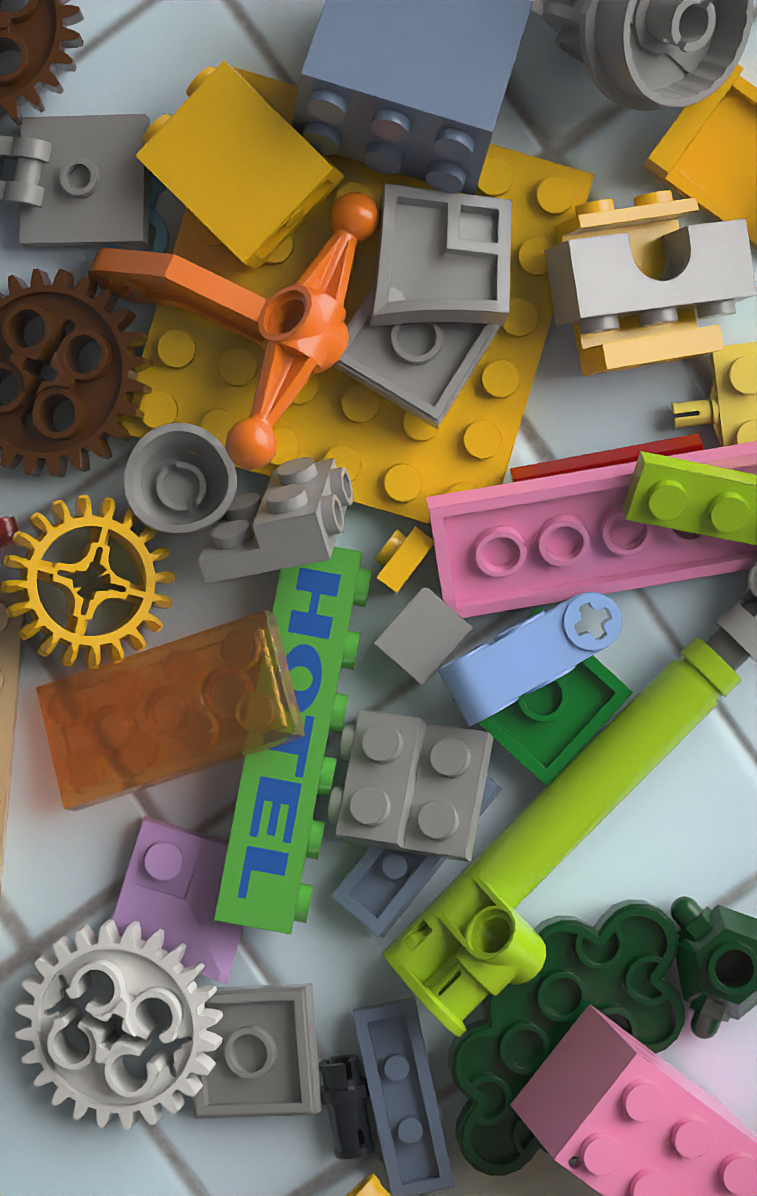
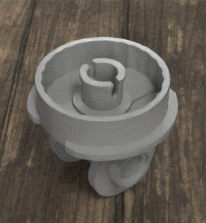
(654, 50)

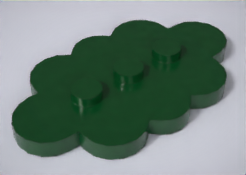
(608, 965)

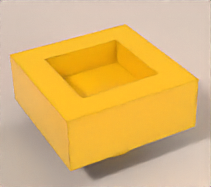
(402, 556)

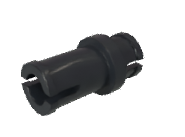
(345, 1098)

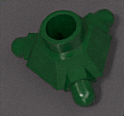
(715, 963)

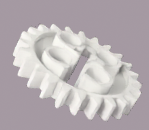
(98, 1076)

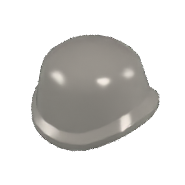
(176, 488)

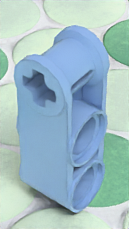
(527, 657)

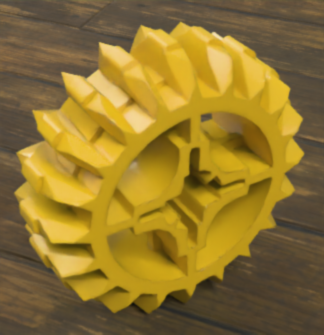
(80, 611)

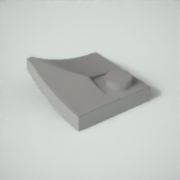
(441, 258)

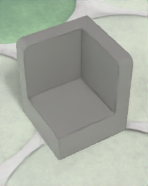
(423, 635)

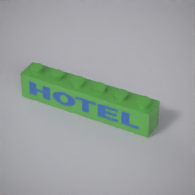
(280, 785)

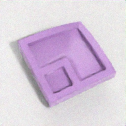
(176, 888)

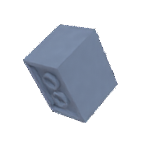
(410, 84)

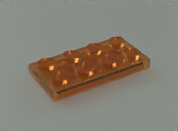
(170, 711)

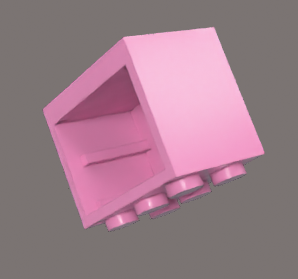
(634, 1119)

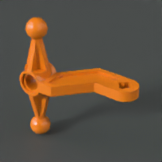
(296, 327)

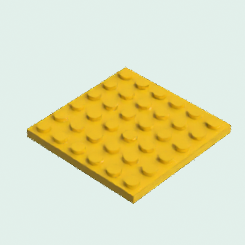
(391, 456)

